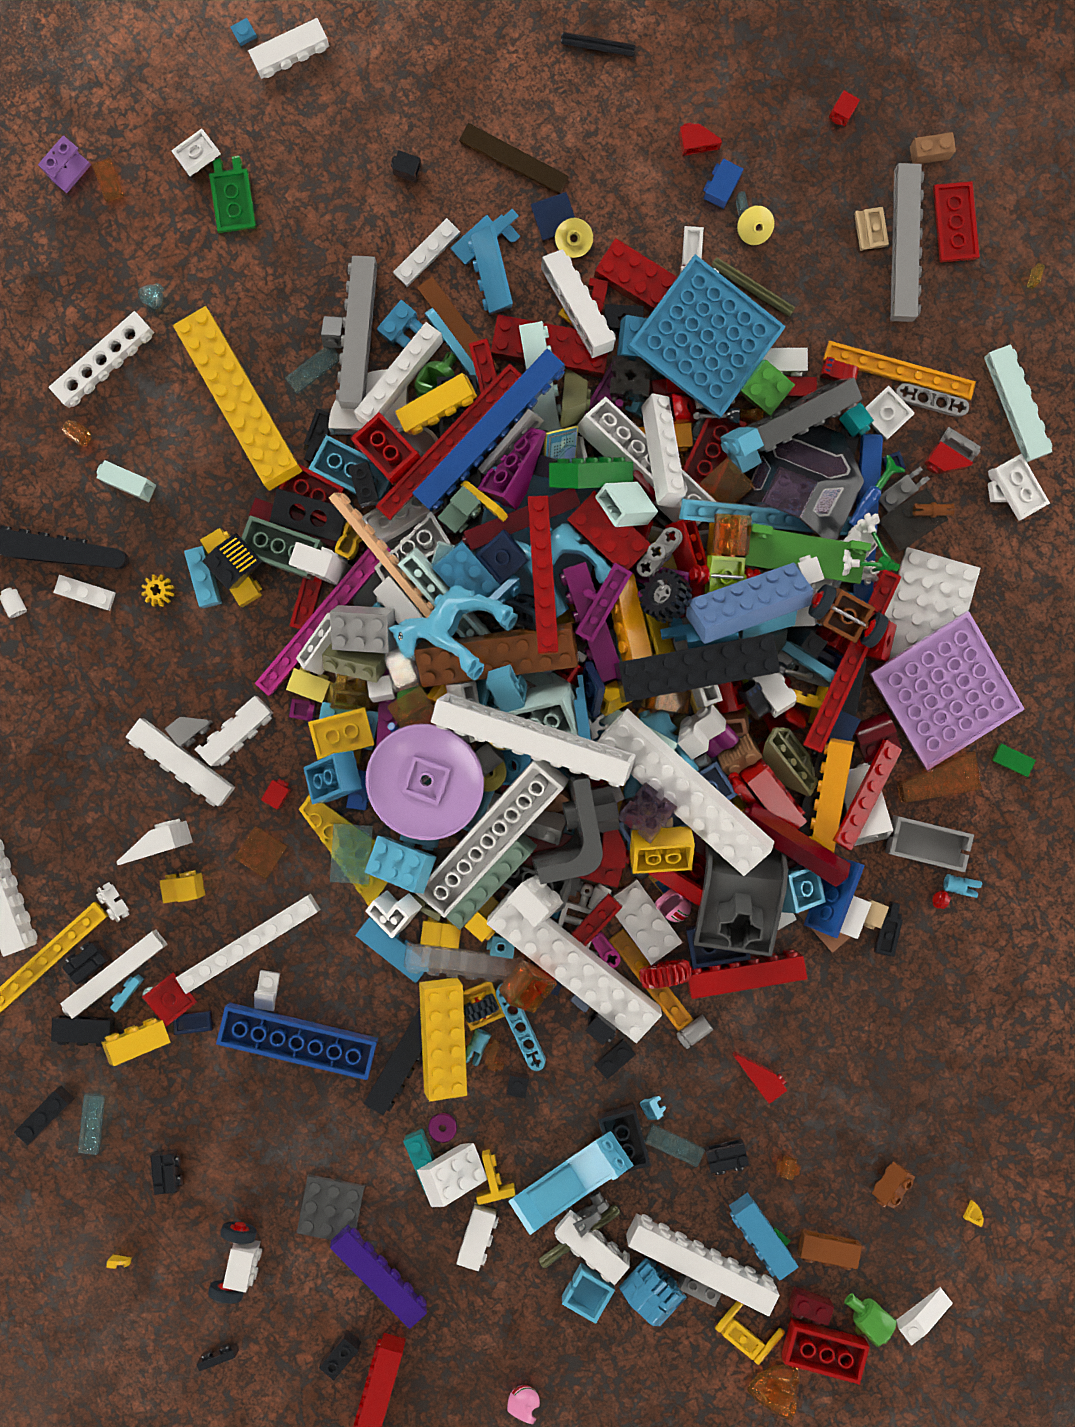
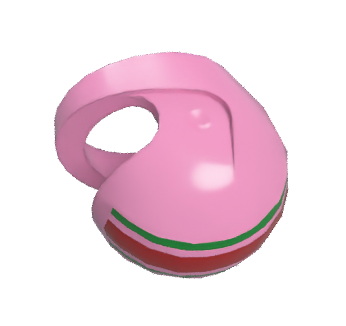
(674, 906)
(522, 1402)

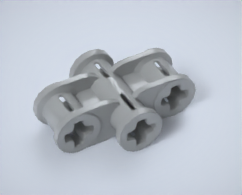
(666, 548)

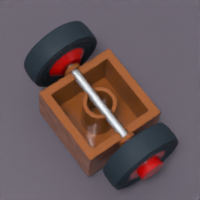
(847, 616)

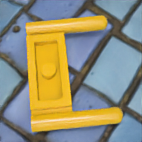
(743, 1338)

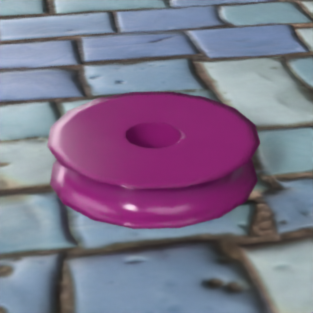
(442, 1119)

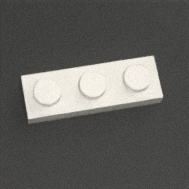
(84, 592)

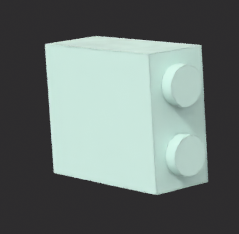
(125, 480)
(626, 504)

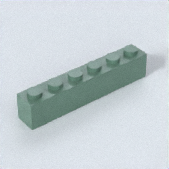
(491, 881)

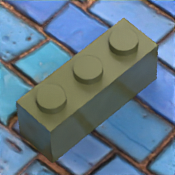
(356, 664)

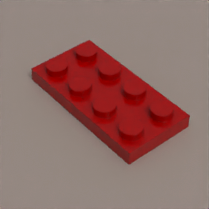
(956, 222)

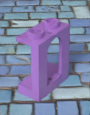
(65, 165)

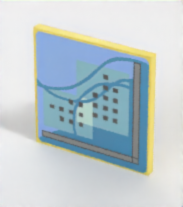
(561, 443)

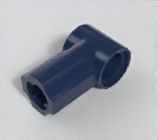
(829, 658)

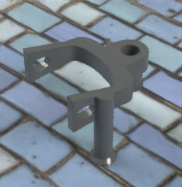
(592, 1212)

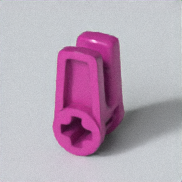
(605, 948)

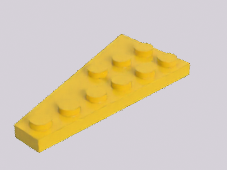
(322, 820)

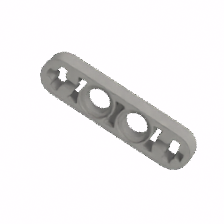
(932, 398)

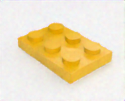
(341, 733)

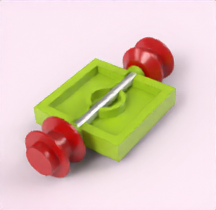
(721, 572)

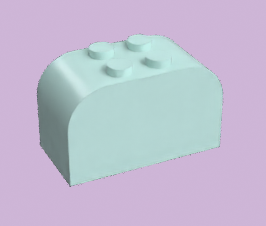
(550, 706)

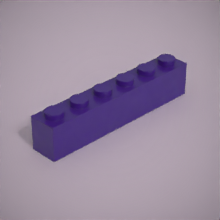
(378, 1276)

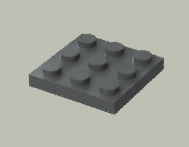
(329, 1206)

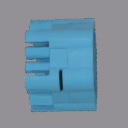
(651, 1294)

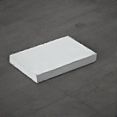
(1020, 487)

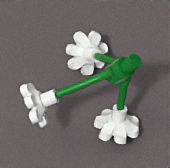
(870, 568)

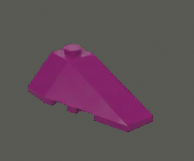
(513, 475)

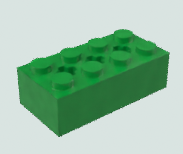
(590, 472)

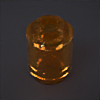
(76, 433)

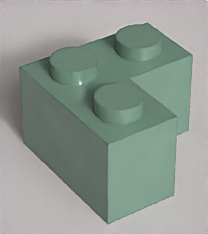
(460, 510)

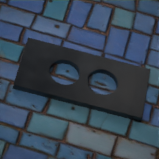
(281, 515)

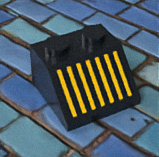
(232, 561)

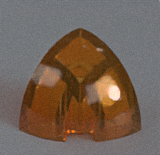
(776, 1390)

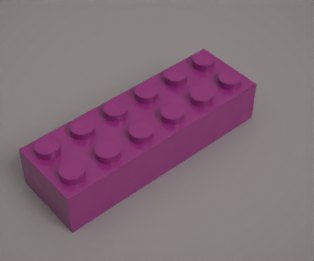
(602, 649)

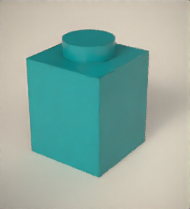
(857, 420)

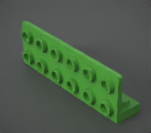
(779, 548)

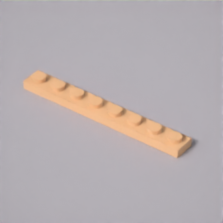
(380, 550)

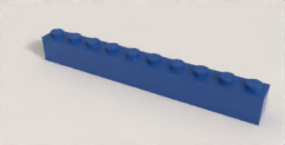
(489, 430)

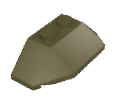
(575, 399)
(790, 761)

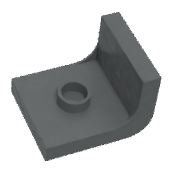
(589, 813)
(739, 909)

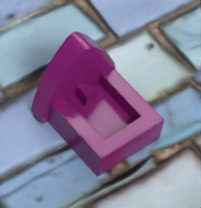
(303, 709)

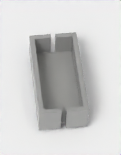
(929, 843)

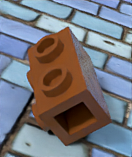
(893, 1185)

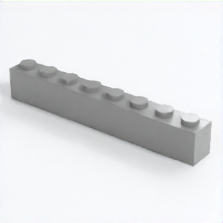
(906, 242)
(357, 331)

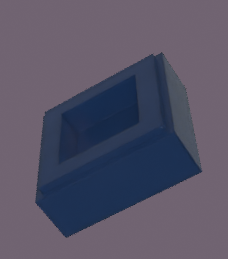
(897, 458)

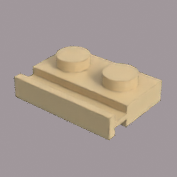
(871, 228)

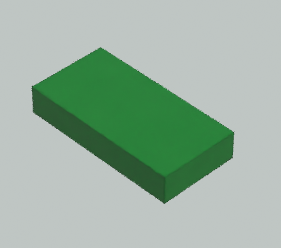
(1013, 760)

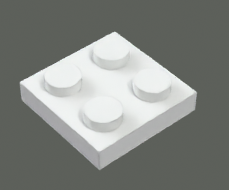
(196, 152)
(888, 412)

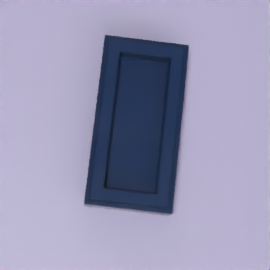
(193, 1023)

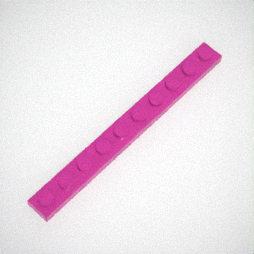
(341, 595)

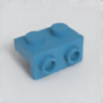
(507, 590)

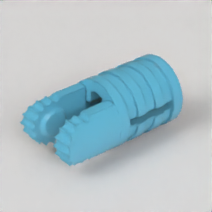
(959, 885)
(477, 1044)

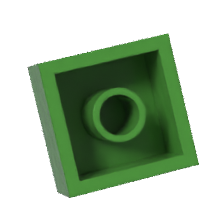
(766, 387)

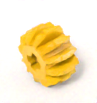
(160, 583)

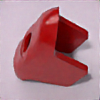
(681, 410)
(792, 719)

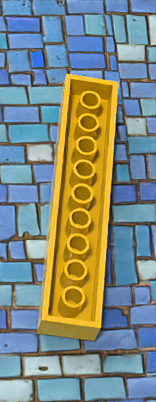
(237, 398)

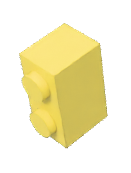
(309, 685)

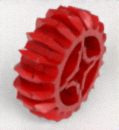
(665, 974)

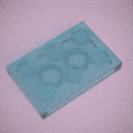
(350, 853)

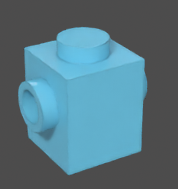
(506, 951)

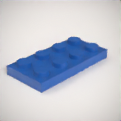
(831, 915)

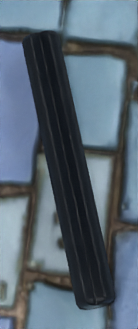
(598, 44)

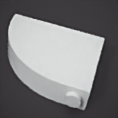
(344, 420)

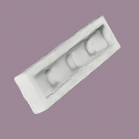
(426, 252)

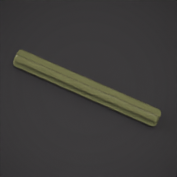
(753, 287)
(561, 1249)

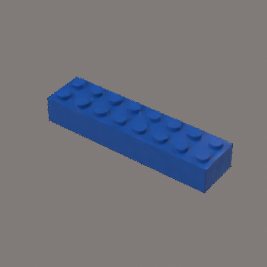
(297, 1041)

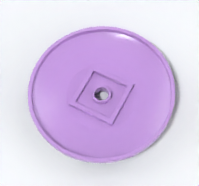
(407, 802)

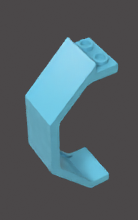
(570, 1182)

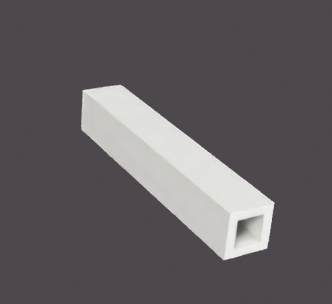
(113, 974)

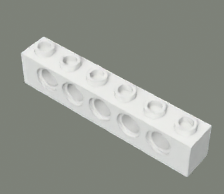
(91, 360)

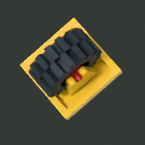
(481, 1005)

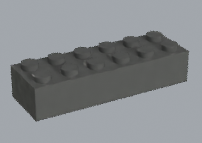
(806, 412)

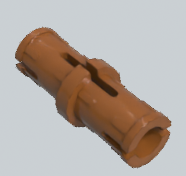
(934, 509)

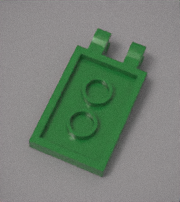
(232, 197)

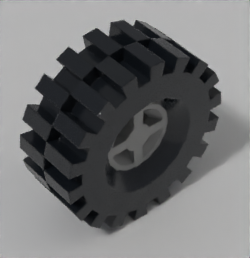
(665, 596)

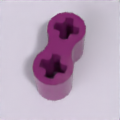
(722, 742)

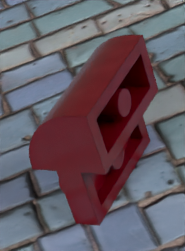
(871, 734)

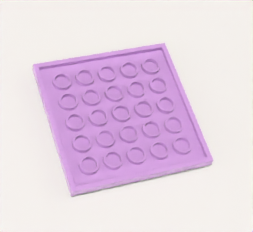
(946, 690)

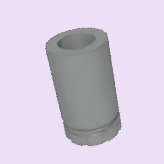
(694, 1032)

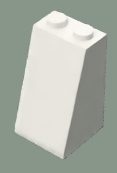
(878, 823)

